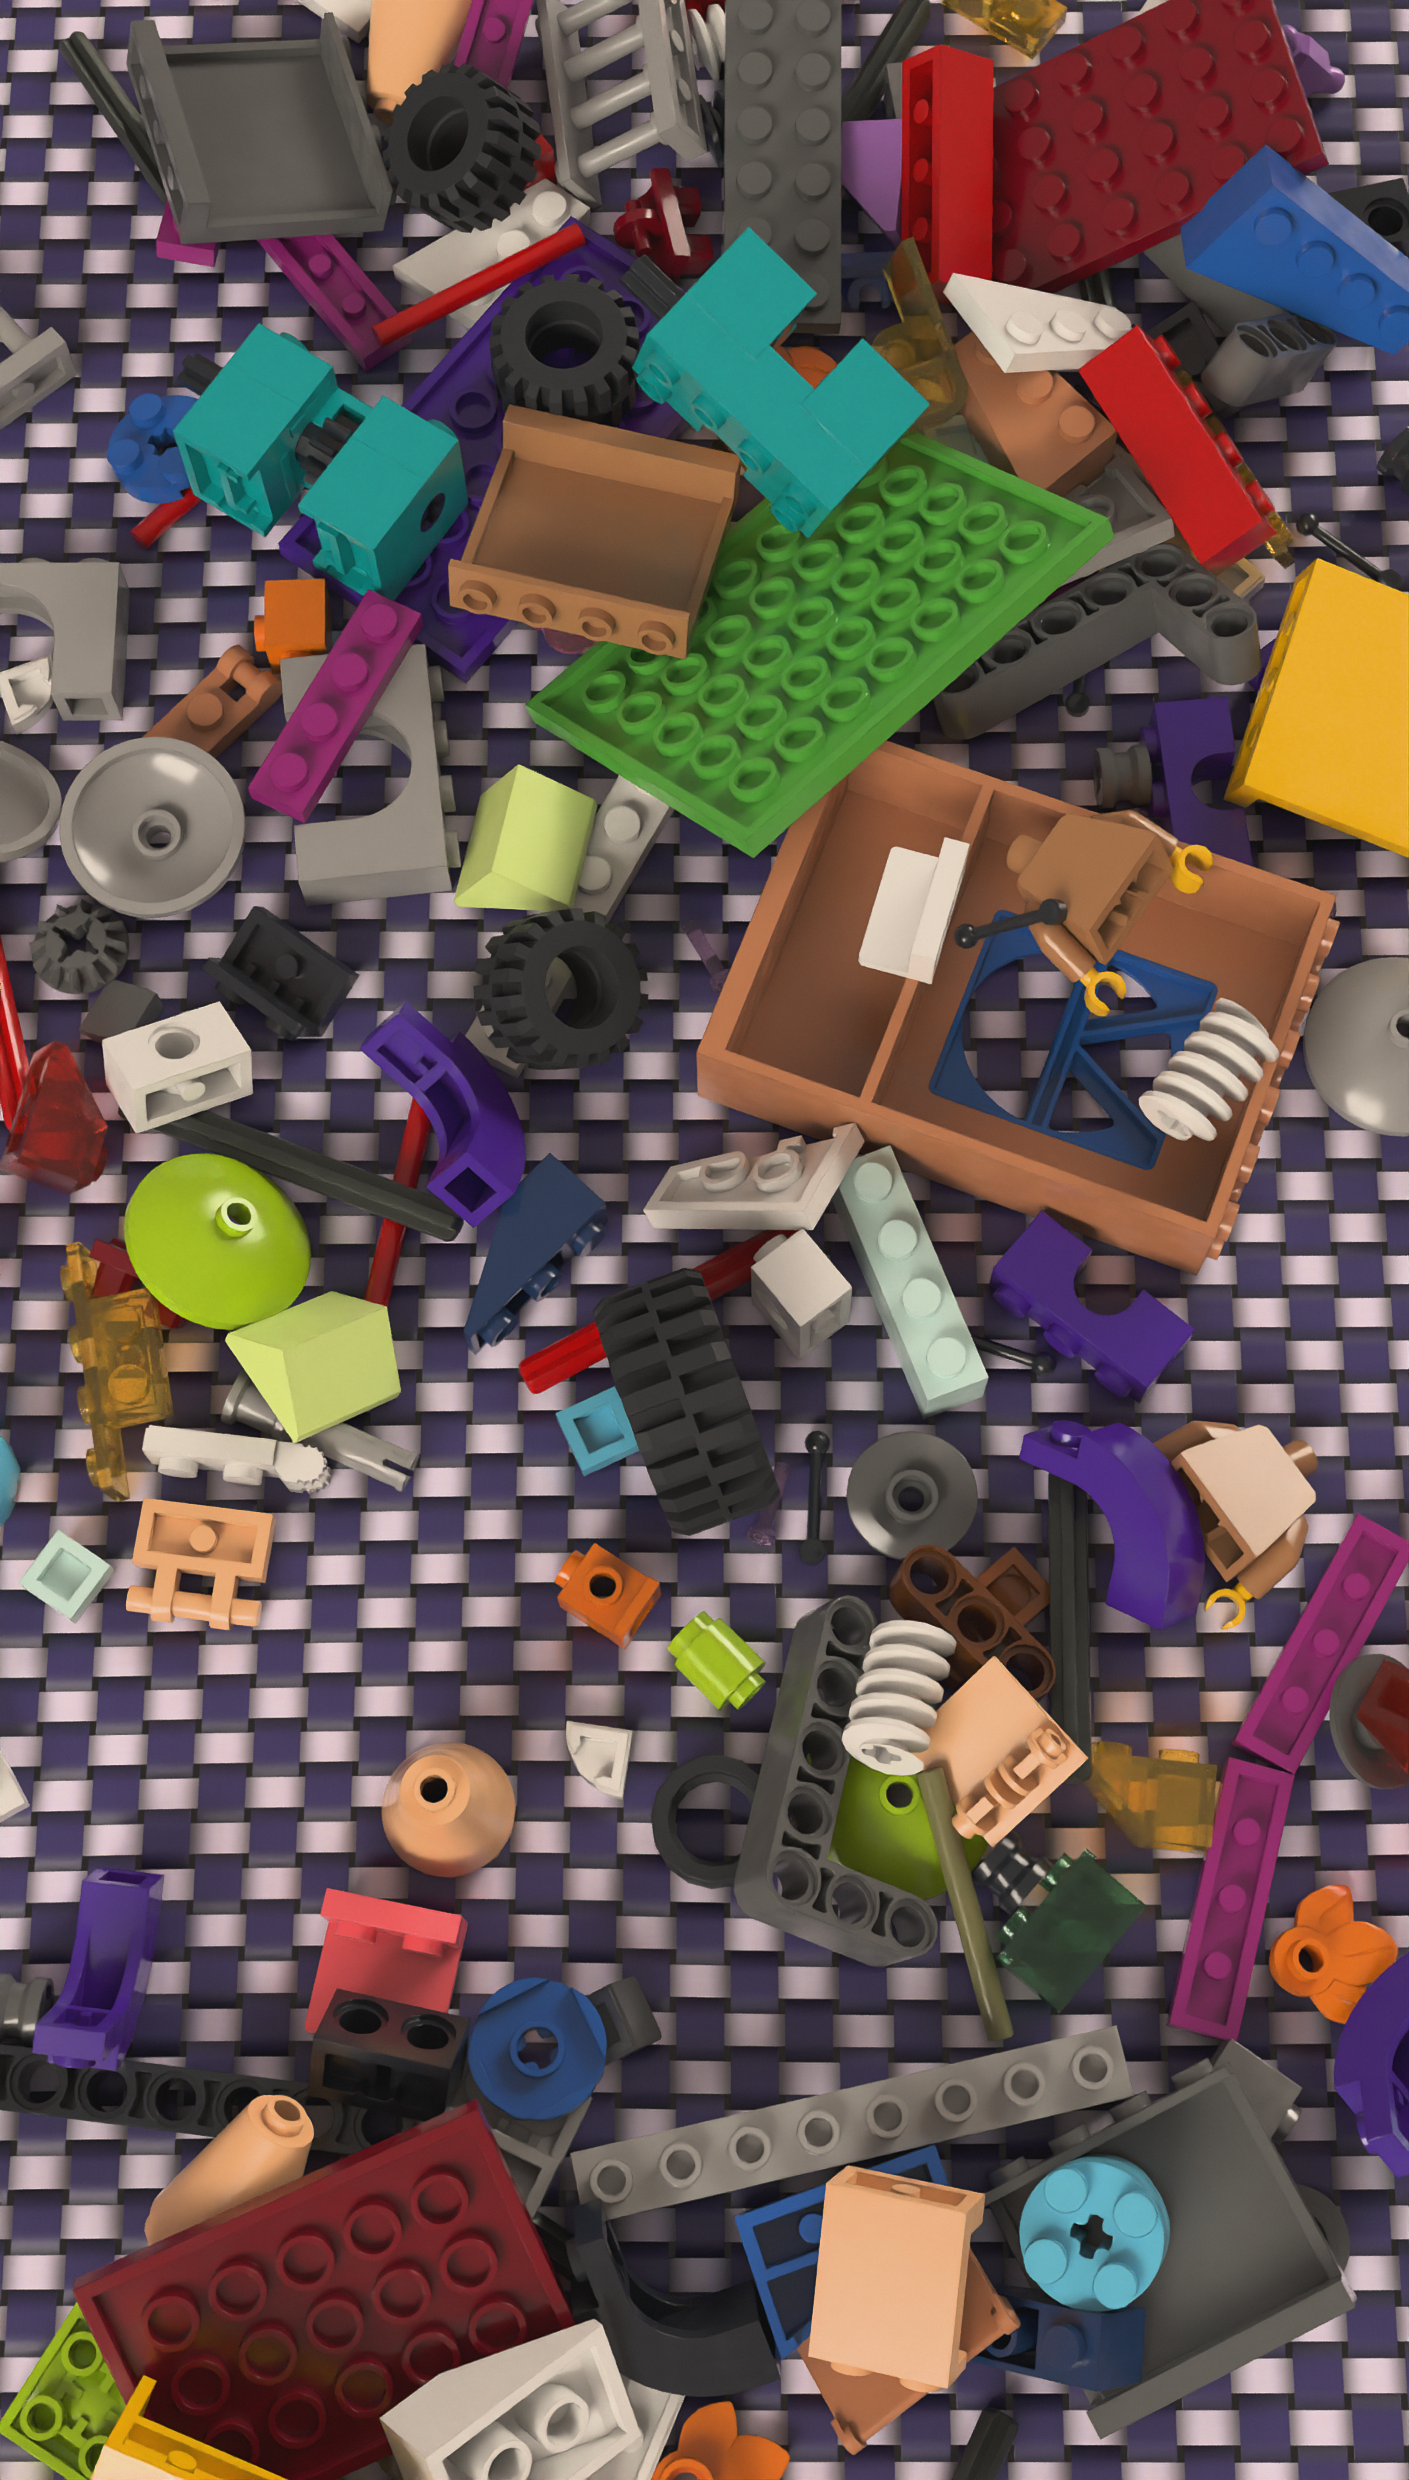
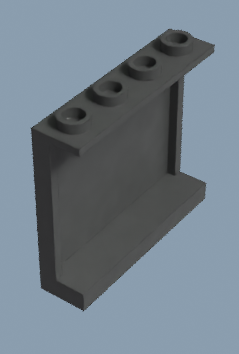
(260, 136)
(1242, 2248)

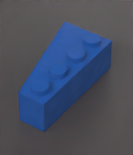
(1302, 252)

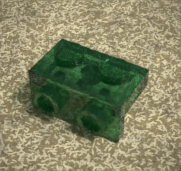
(1069, 1929)

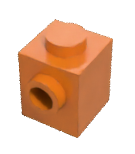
(294, 620)

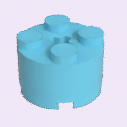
(1058, 2250)

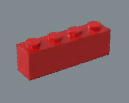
(948, 163)
(1178, 450)

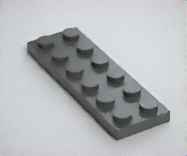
(787, 141)

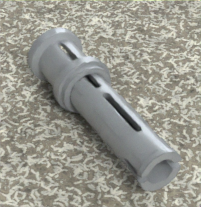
(338, 1442)

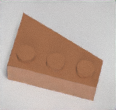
(1033, 423)

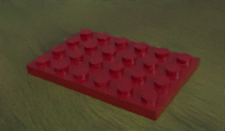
(1137, 135)
(330, 2300)

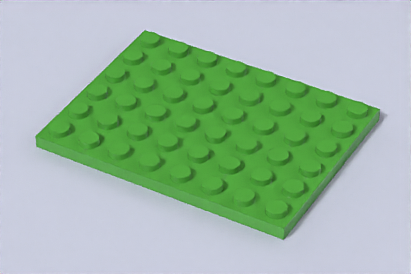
(823, 639)

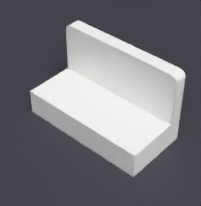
(914, 911)

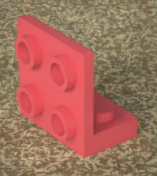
(386, 1953)

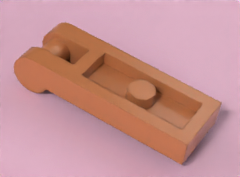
(210, 716)

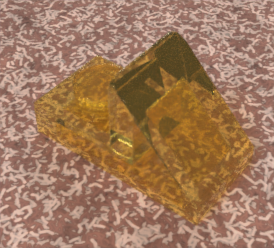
(1019, 23)

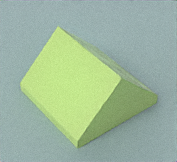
(526, 845)
(320, 1361)

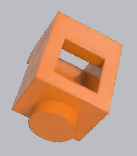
(617, 1615)

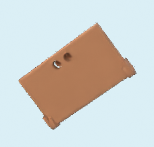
(872, 2401)

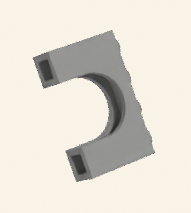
(89, 616)
(407, 842)

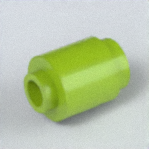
(717, 1662)

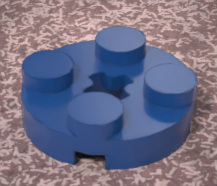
(136, 445)
(499, 2035)

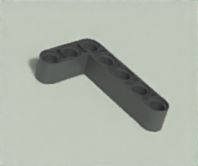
(1265, 347)
(1096, 622)
(814, 1799)

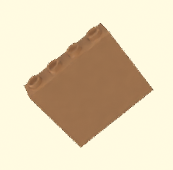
(598, 532)

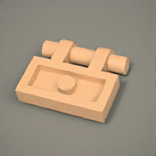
(206, 1543)

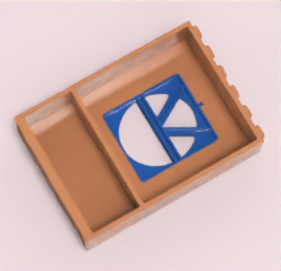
(835, 1043)

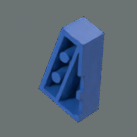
(785, 2246)

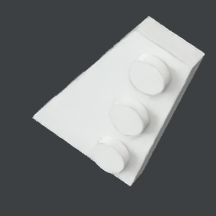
(464, 254)
(1034, 328)
(756, 1193)

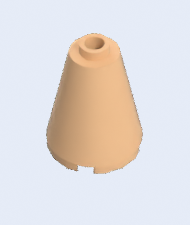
(408, 42)
(462, 1828)
(248, 2158)

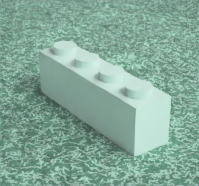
(908, 1284)

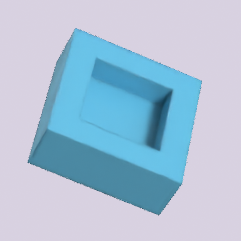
(598, 1431)

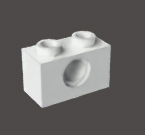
(177, 1067)
(799, 1291)

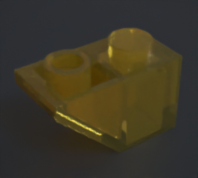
(1155, 1800)

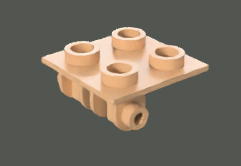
(997, 1753)

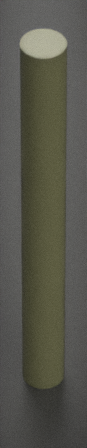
(965, 1905)

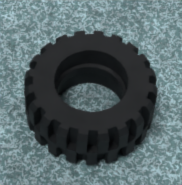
(685, 1402)

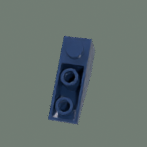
(534, 1239)
(1069, 2343)

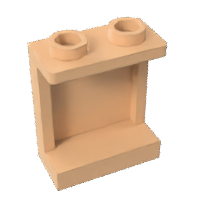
(893, 2277)

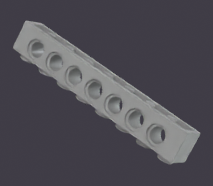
(854, 2124)

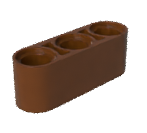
(965, 1598)

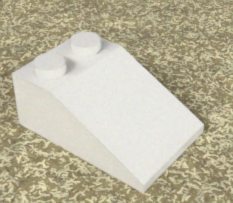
(518, 2414)

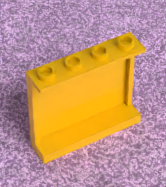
(1334, 710)

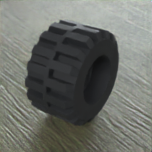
(426, 143)
(558, 318)
(604, 982)

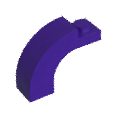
(466, 1103)
(1148, 1509)
(106, 1973)
(1374, 2066)

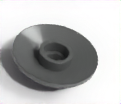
(919, 1465)
(1354, 1743)

